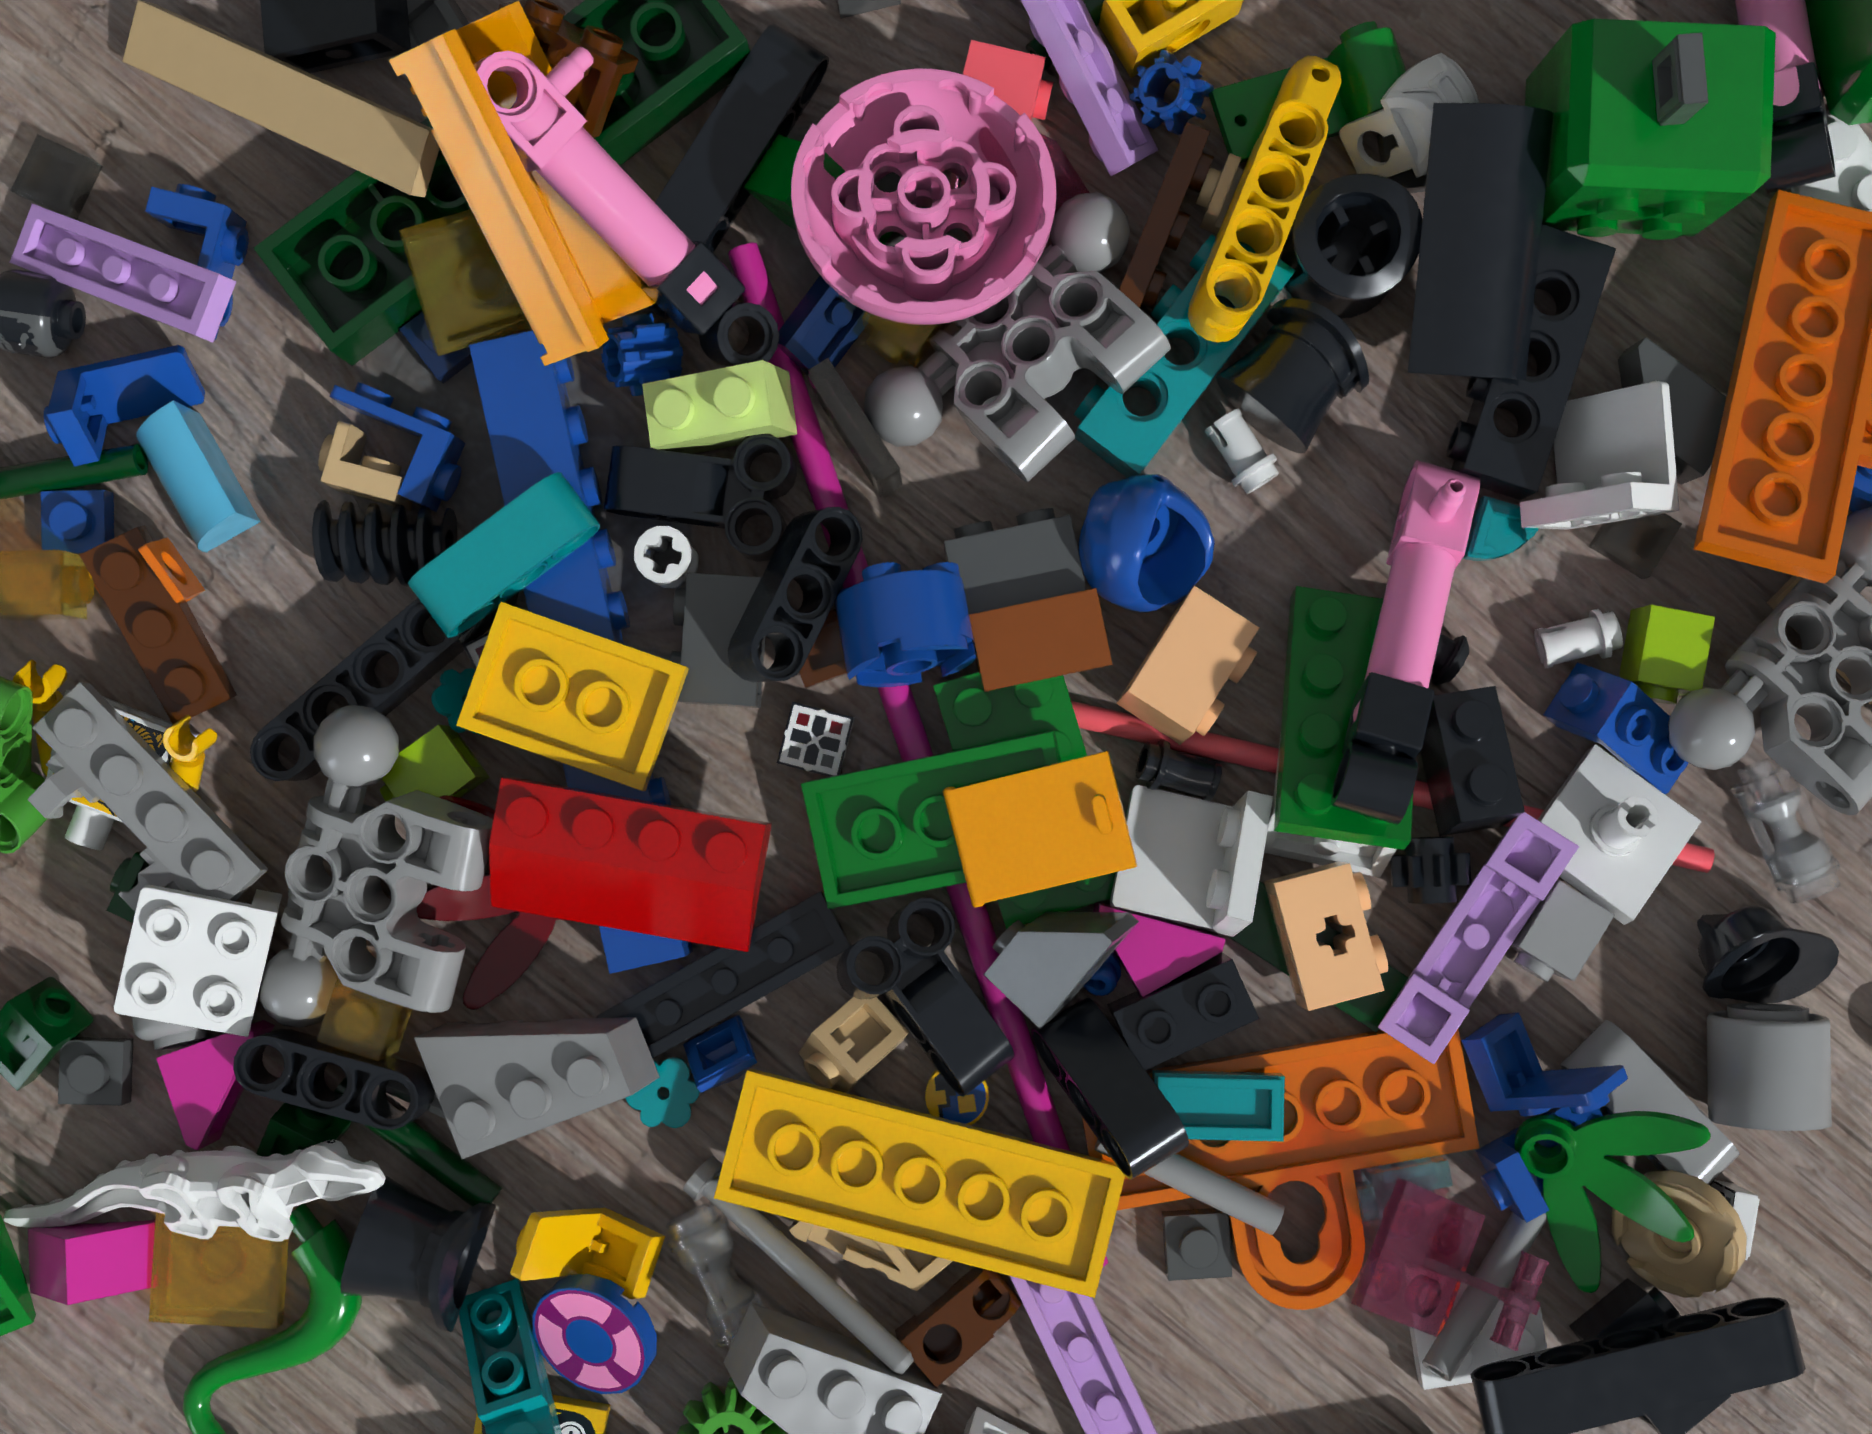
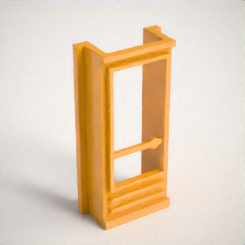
(549, 254)

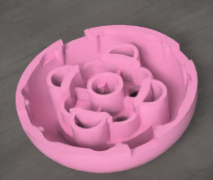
(918, 129)

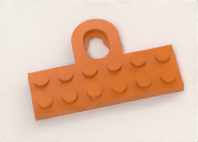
(1796, 394)
(1345, 1110)

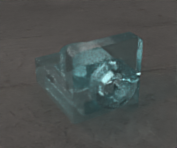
(1380, 1181)

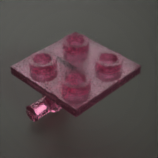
(1424, 1259)

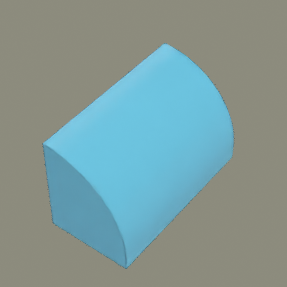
(196, 475)

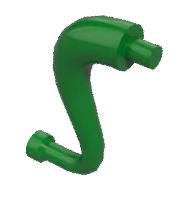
(316, 1332)

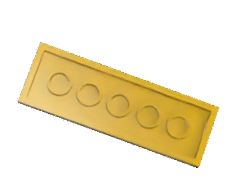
(920, 1182)

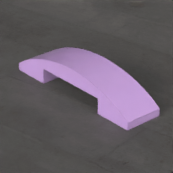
(1477, 936)

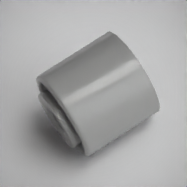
(1769, 1067)

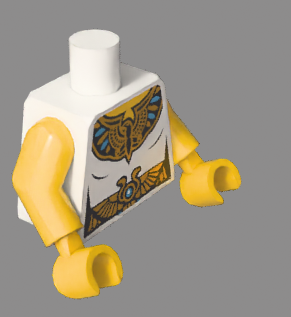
(172, 742)

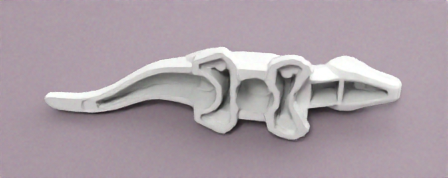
(214, 1190)

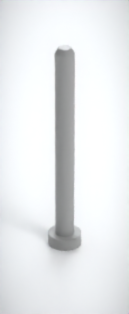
(802, 1270)

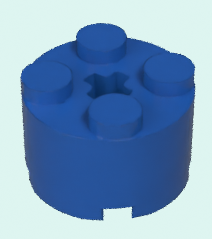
(904, 624)

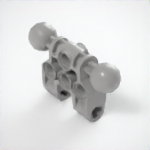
(1038, 317)
(1835, 627)
(336, 915)

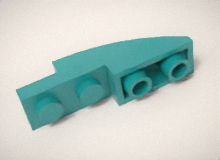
(506, 1363)

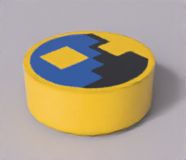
(947, 1104)

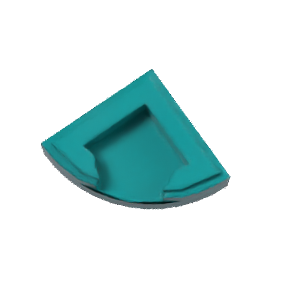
(1496, 530)

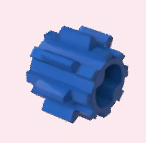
(1154, 84)
(641, 353)

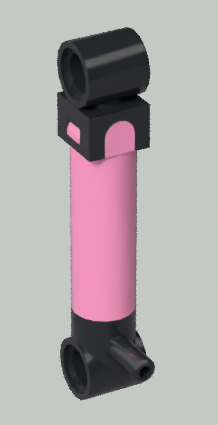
(1799, 127)

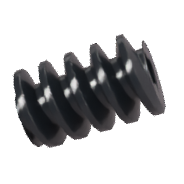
(376, 546)

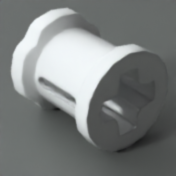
(657, 540)

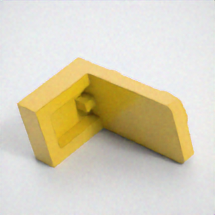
(588, 1243)

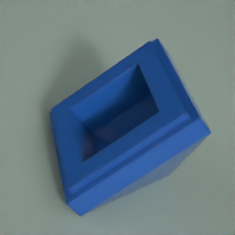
(720, 1054)

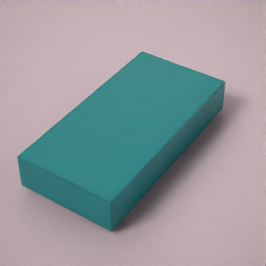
(1226, 1103)

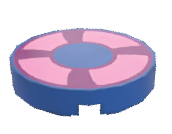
(594, 1334)

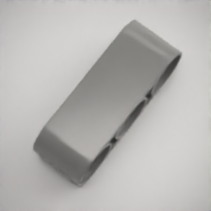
(1652, 1091)

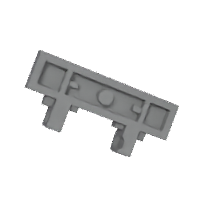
(111, 762)

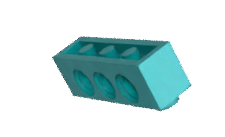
(1132, 440)

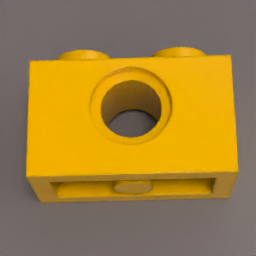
(1146, 27)

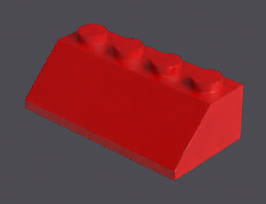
(626, 863)

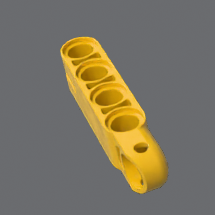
(1256, 218)

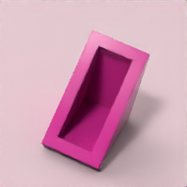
(1162, 950)
(205, 1085)
(90, 1260)

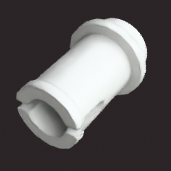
(1242, 452)
(1579, 639)

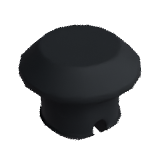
(1449, 658)

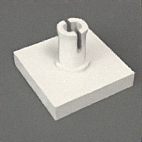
(1622, 829)

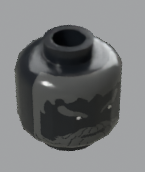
(38, 314)

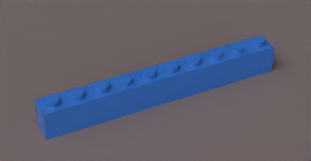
(531, 438)

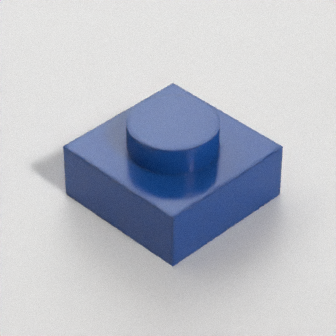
(76, 519)

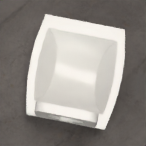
(1408, 116)

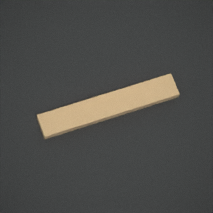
(282, 98)

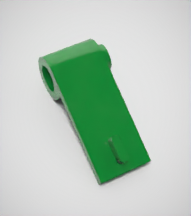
(1368, 68)

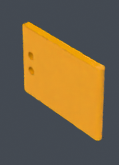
(1040, 828)

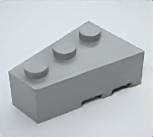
(530, 1075)
(823, 1380)

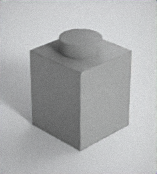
(1560, 934)

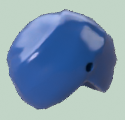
(1144, 543)

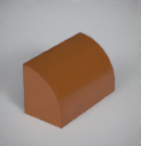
(1040, 639)

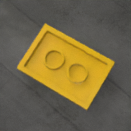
(572, 696)

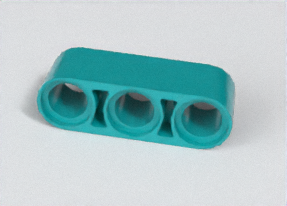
(504, 554)

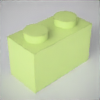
(719, 407)

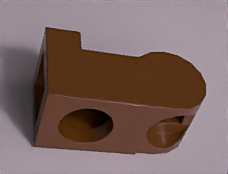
(958, 1323)

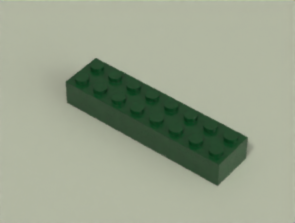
(345, 250)

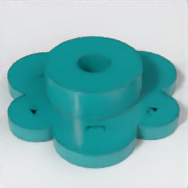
(450, 696)
(671, 1110)

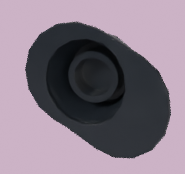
(1760, 957)

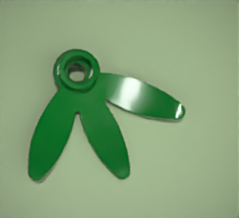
(1583, 1161)

